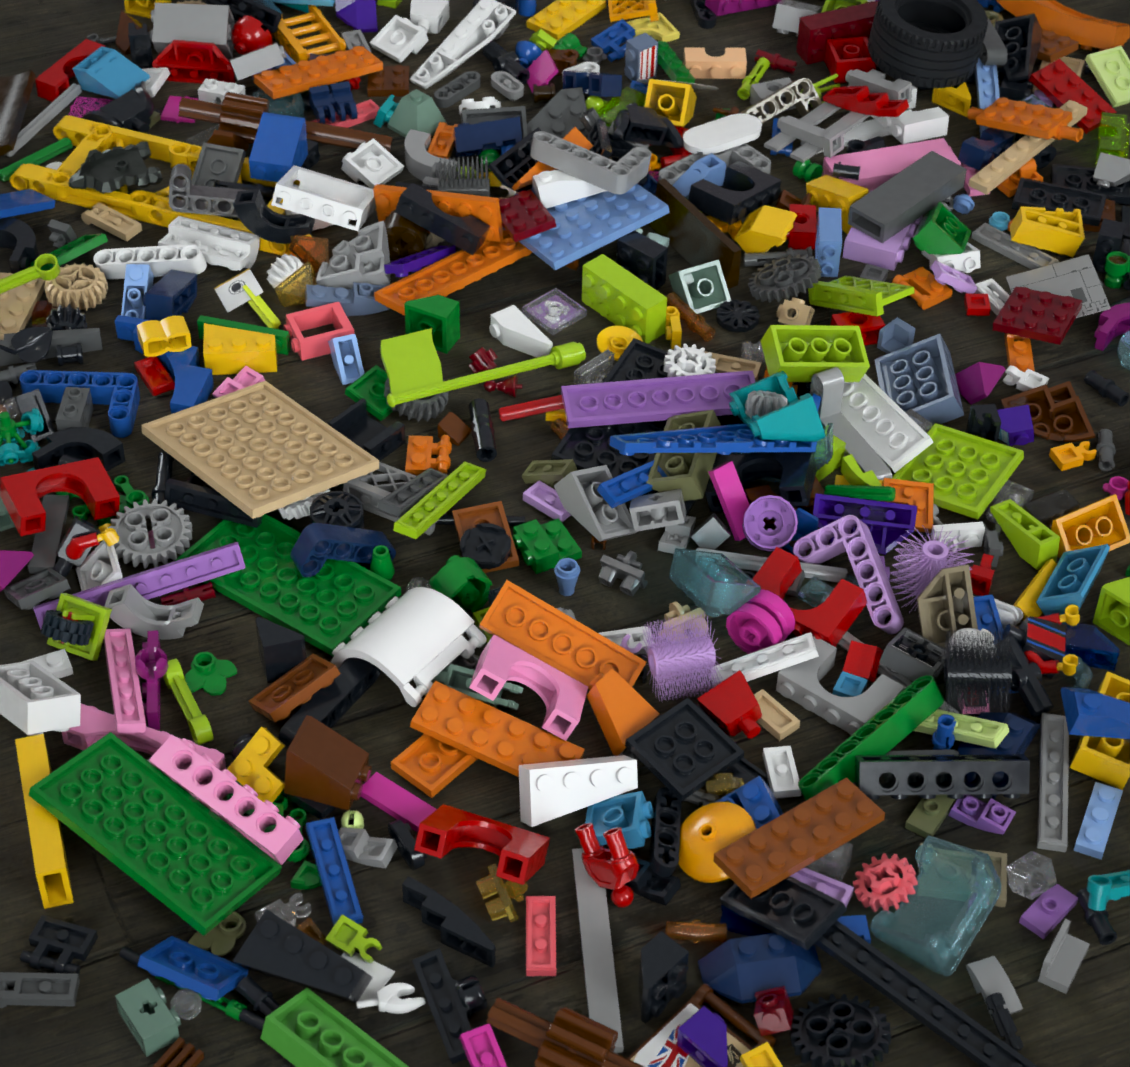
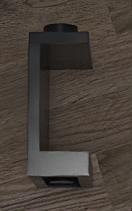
(367, 432)

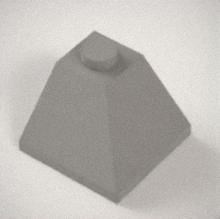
(1111, 170)

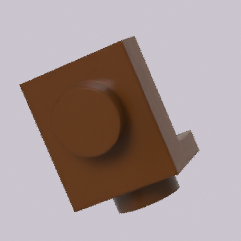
(786, 198)

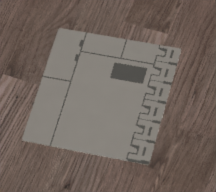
(1067, 278)

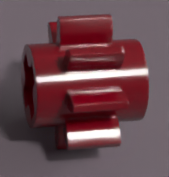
(482, 360)

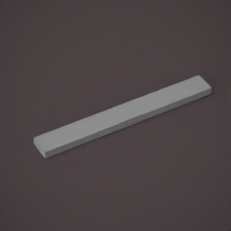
(596, 950)

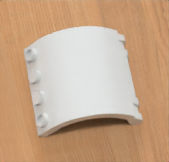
(414, 640)

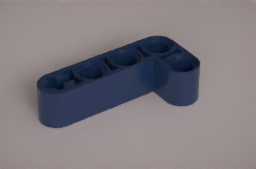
(335, 542)

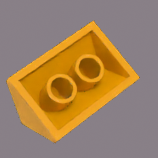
(1092, 526)

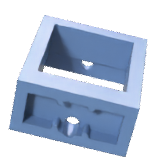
(829, 241)

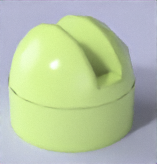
(358, 819)

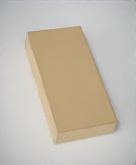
(775, 717)

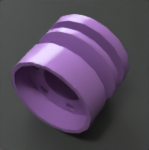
(770, 508)

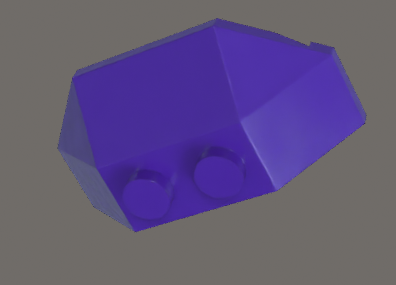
(358, 14)
(883, 519)

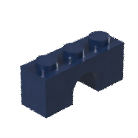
(593, 83)
(980, 152)

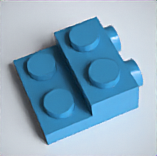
(624, 811)

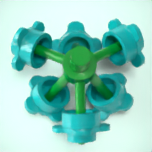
(10, 434)

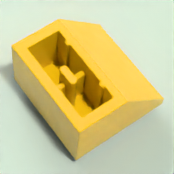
(765, 229)

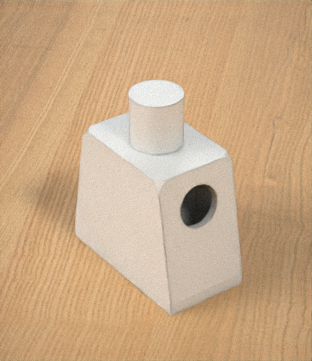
(429, 14)

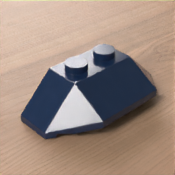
(1016, 741)
(759, 964)

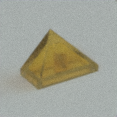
(292, 289)

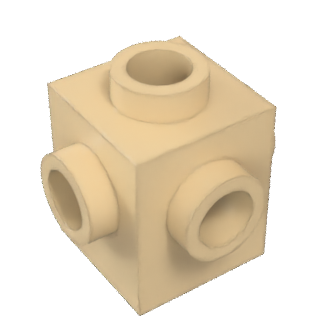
(788, 308)

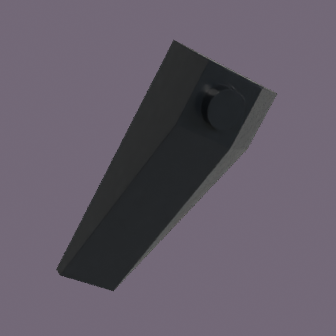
(1022, 41)

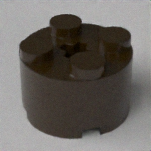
(404, 236)

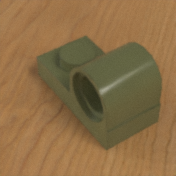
(548, 471)

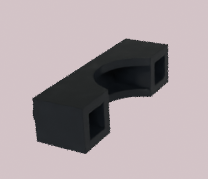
(464, 232)

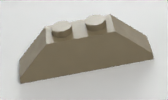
(947, 604)

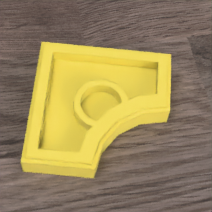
(659, 30)

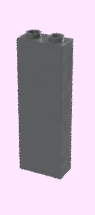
(906, 196)

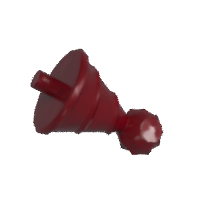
(507, 386)

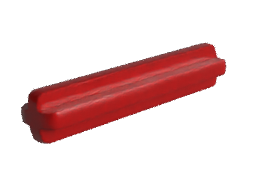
(531, 408)

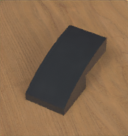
(652, 885)

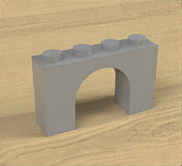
(848, 713)

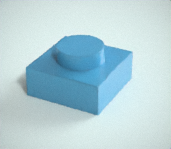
(849, 685)

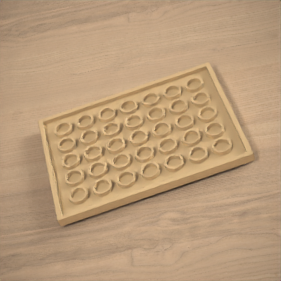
(260, 448)

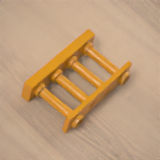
(294, 46)

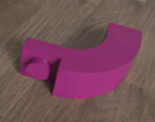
(1111, 324)

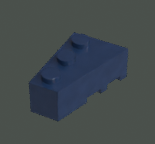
(475, 138)
(171, 295)

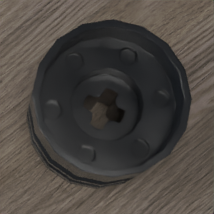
(337, 509)

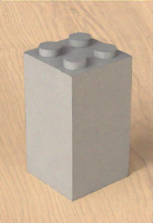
(192, 23)

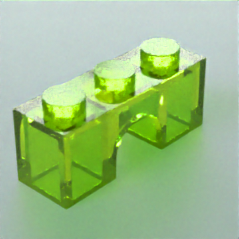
(1113, 135)

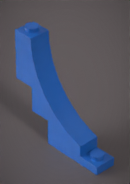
(191, 381)

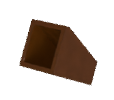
(325, 766)

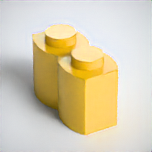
(163, 336)

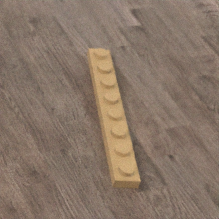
(1018, 154)

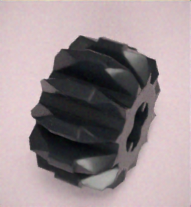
(66, 318)

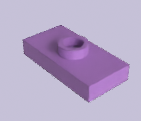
(1048, 910)

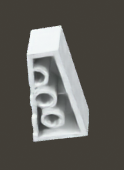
(570, 785)

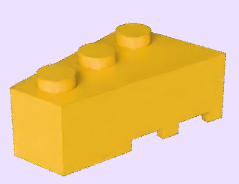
(835, 193)
(1048, 230)
(231, 349)

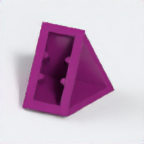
(978, 380)
(11, 564)

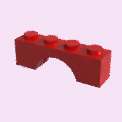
(56, 78)

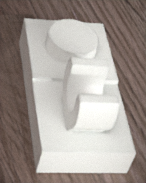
(968, 531)

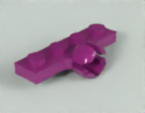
(151, 665)

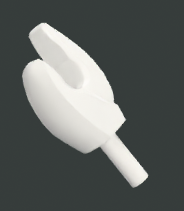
(389, 1000)

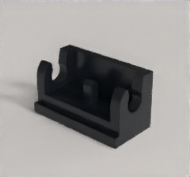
(140, 46)
(984, 421)

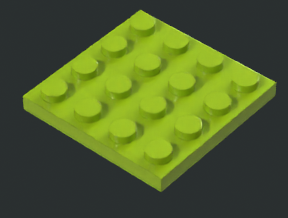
(963, 468)

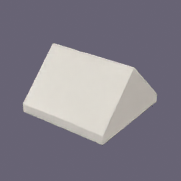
(99, 567)

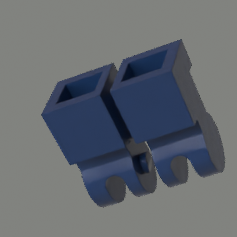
(326, 104)

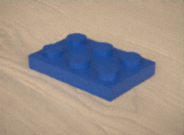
(192, 968)

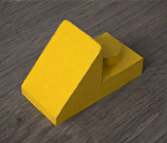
(953, 98)

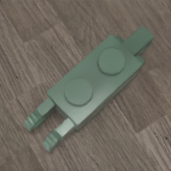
(460, 679)

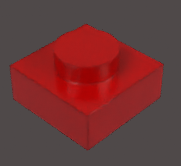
(977, 304)

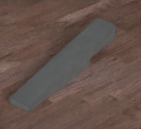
(89, 339)

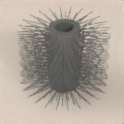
(468, 186)

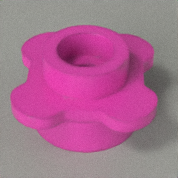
(1117, 485)

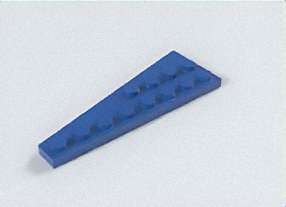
(704, 440)

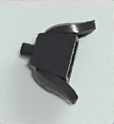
(127, 111)
(645, 126)

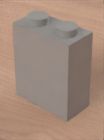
(258, 61)

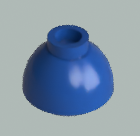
(527, 52)

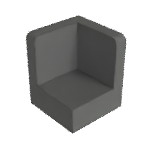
(711, 533)

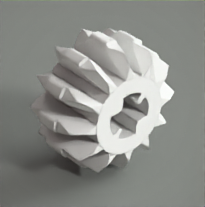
(283, 269)

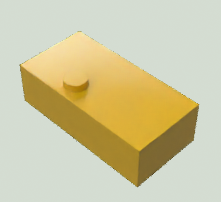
(1102, 756)

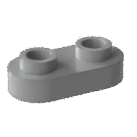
(507, 85)

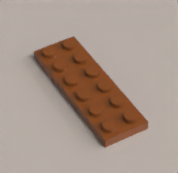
(798, 837)

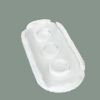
(722, 134)

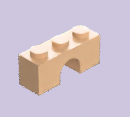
(728, 66)

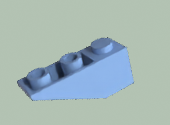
(137, 282)

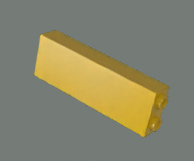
(44, 827)

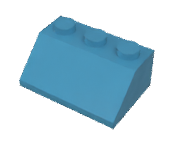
(1072, 579)

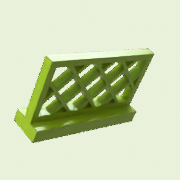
(857, 294)

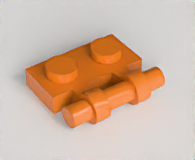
(420, 454)

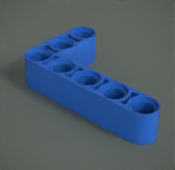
(106, 388)

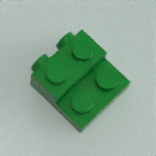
(544, 544)

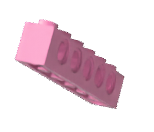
(277, 844)

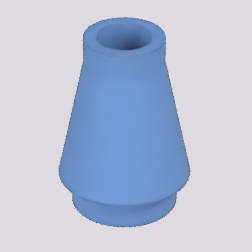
(567, 573)

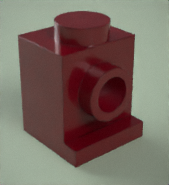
(773, 1011)

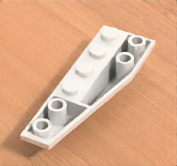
(466, 39)

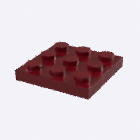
(1037, 315)

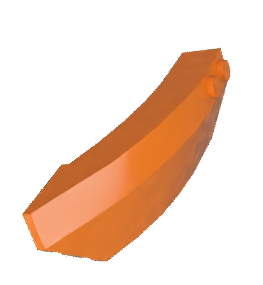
(1071, 23)

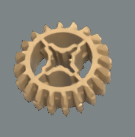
(78, 286)

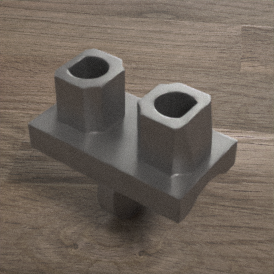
(624, 568)

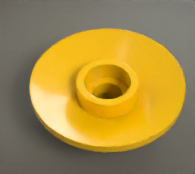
(616, 339)

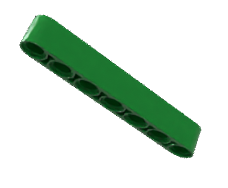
(876, 735)

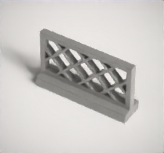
(371, 494)

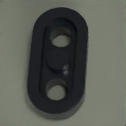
(405, 841)

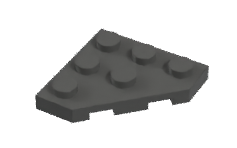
(561, 114)

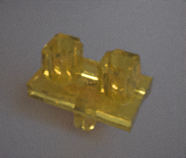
(501, 906)

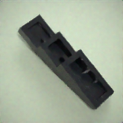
(455, 926)

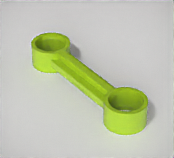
(31, 273)
(198, 723)

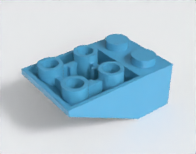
(108, 73)

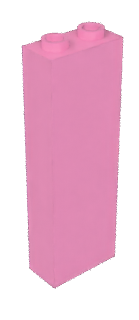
(884, 163)

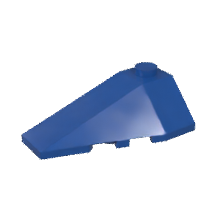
(1095, 714)

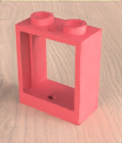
(312, 318)

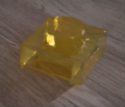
(724, 784)

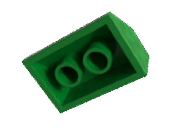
(941, 232)

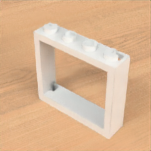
(324, 197)

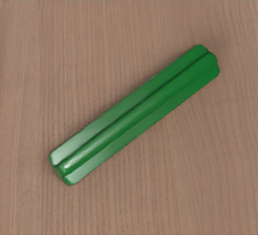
(875, 493)

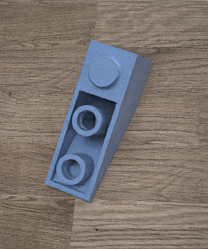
(707, 168)

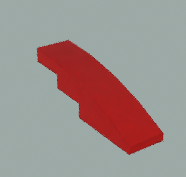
(862, 101)

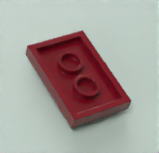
(524, 216)

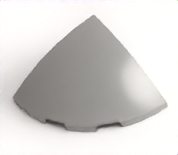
(358, 260)

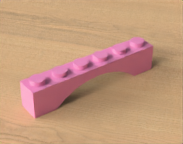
(97, 724)

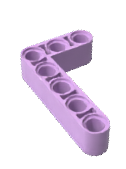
(861, 565)

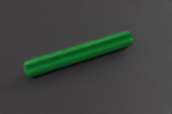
(38, 157)

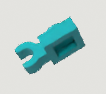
(385, 112)

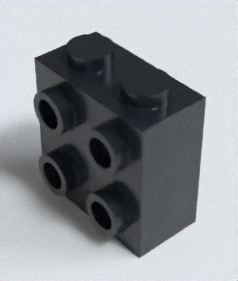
(643, 258)

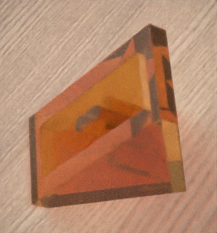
(310, 249)

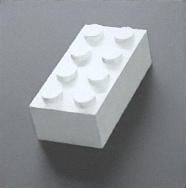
(37, 699)

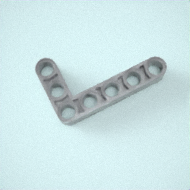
(742, 153)
(589, 166)
(830, 386)

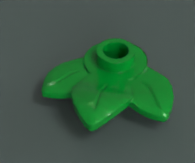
(209, 674)

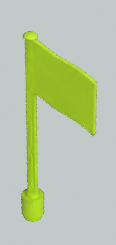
(417, 371)

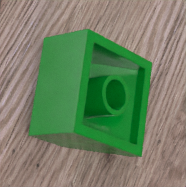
(436, 313)

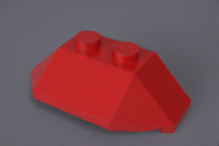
(194, 62)

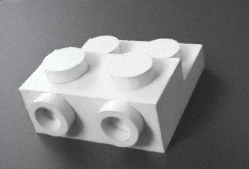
(400, 39)
(371, 164)
(964, 262)

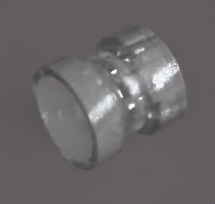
(752, 352)

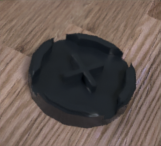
(486, 545)

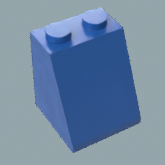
(278, 146)

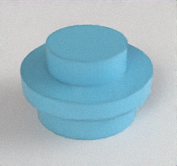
(999, 220)

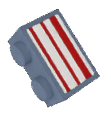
(641, 57)

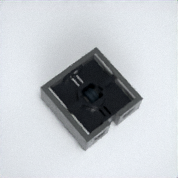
(913, 656)

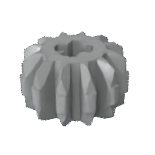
(764, 402)

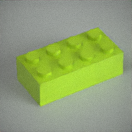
(623, 298)
(813, 349)

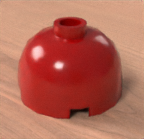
(249, 35)

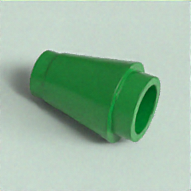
(382, 563)

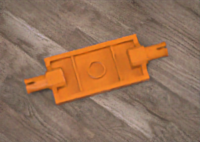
(1027, 119)

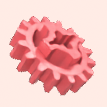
(885, 882)

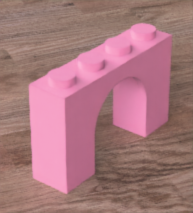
(561, 693)

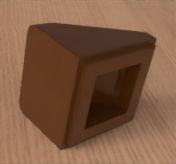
(454, 428)

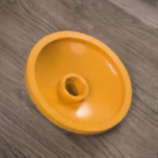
(696, 850)

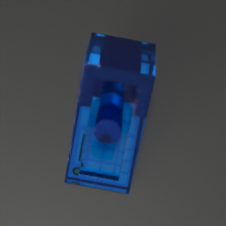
(1091, 646)

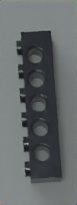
(871, 767)

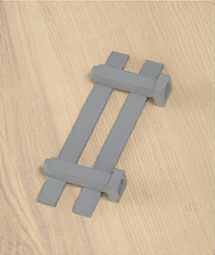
(832, 138)

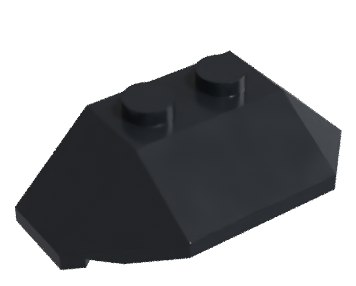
(262, 10)
(515, 163)

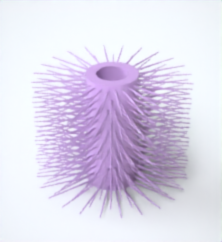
(931, 561)
(681, 656)

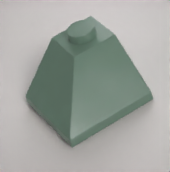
(417, 113)
(701, 286)

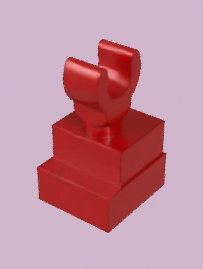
(982, 576)

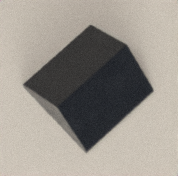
(278, 648)

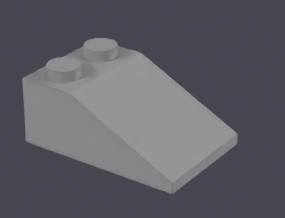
(789, 13)
(583, 501)

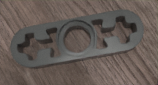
(447, 96)

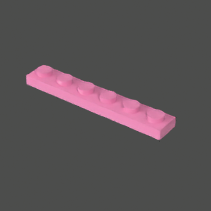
(124, 682)

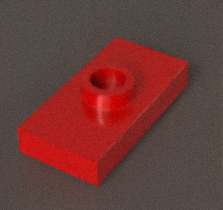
(154, 375)

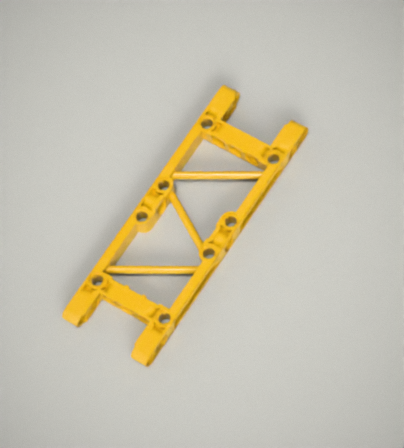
(139, 204)

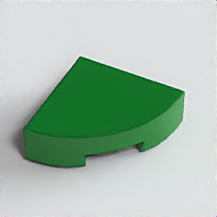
(306, 877)

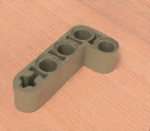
(793, 97)

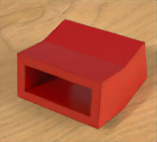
(863, 660)

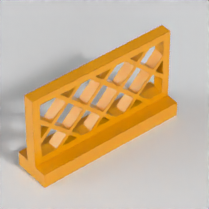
(647, 7)

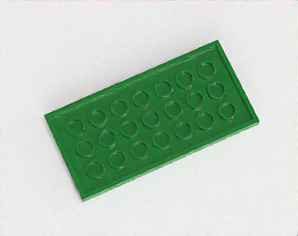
(319, 607)
(156, 832)

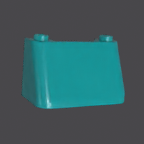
(793, 422)

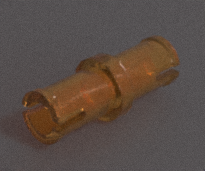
(696, 931)

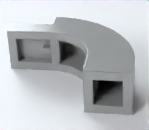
(418, 160)
(140, 615)

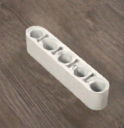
(160, 258)

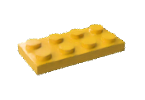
(564, 16)

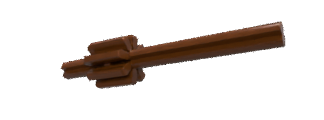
(243, 113)
(566, 1042)

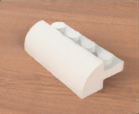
(218, 243)

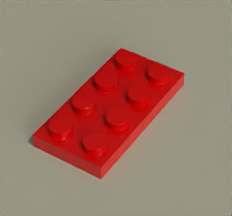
(1063, 84)

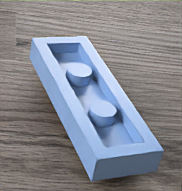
(1098, 820)

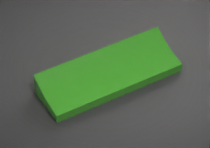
(317, 1035)

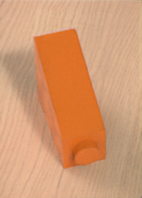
(618, 709)

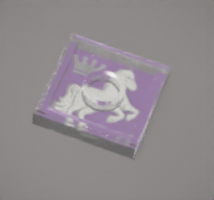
(554, 311)

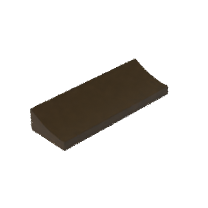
(14, 98)
(695, 235)

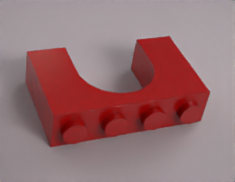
(83, 478)
(825, 621)
(519, 850)

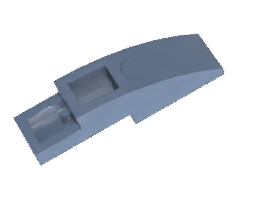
(354, 301)

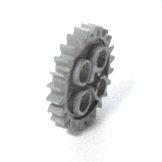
(169, 527)

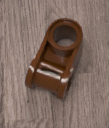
(562, 59)

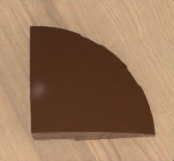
(1054, 412)

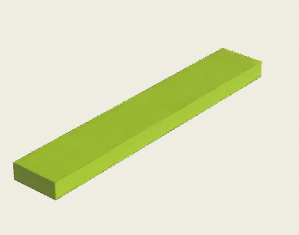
(439, 500)

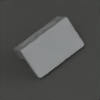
(1063, 960)

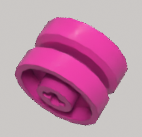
(760, 622)

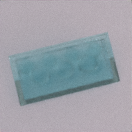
(712, 581)

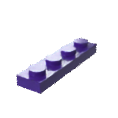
(418, 260)

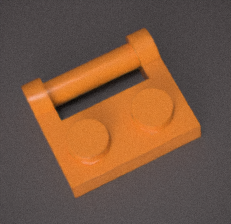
(926, 289)

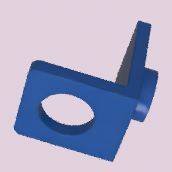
(806, 524)

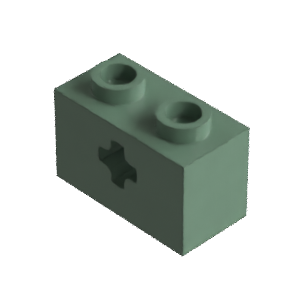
(148, 1016)

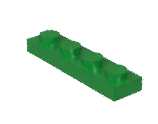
(672, 64)
(282, 337)

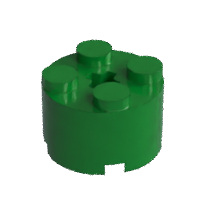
(463, 583)

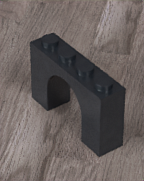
(750, 191)
(794, 470)

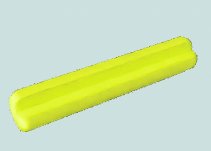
(262, 309)

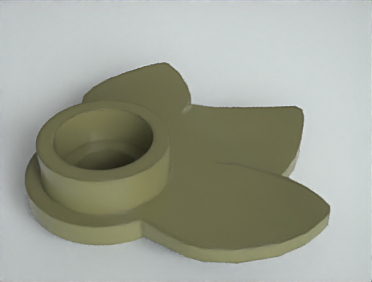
(220, 938)

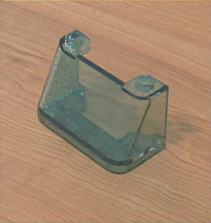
(948, 908)

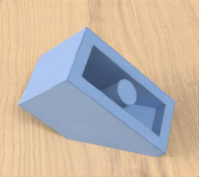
(346, 358)

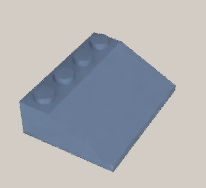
(922, 380)

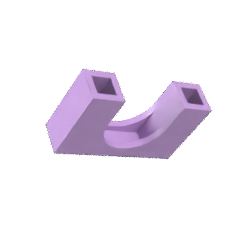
(886, 255)

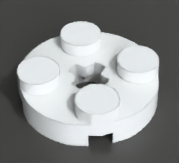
(487, 102)

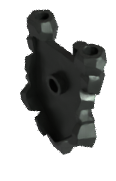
(115, 168)

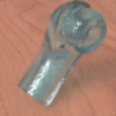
(1083, 675)

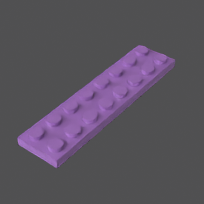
(650, 398)

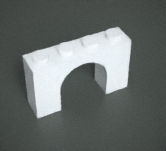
(916, 125)

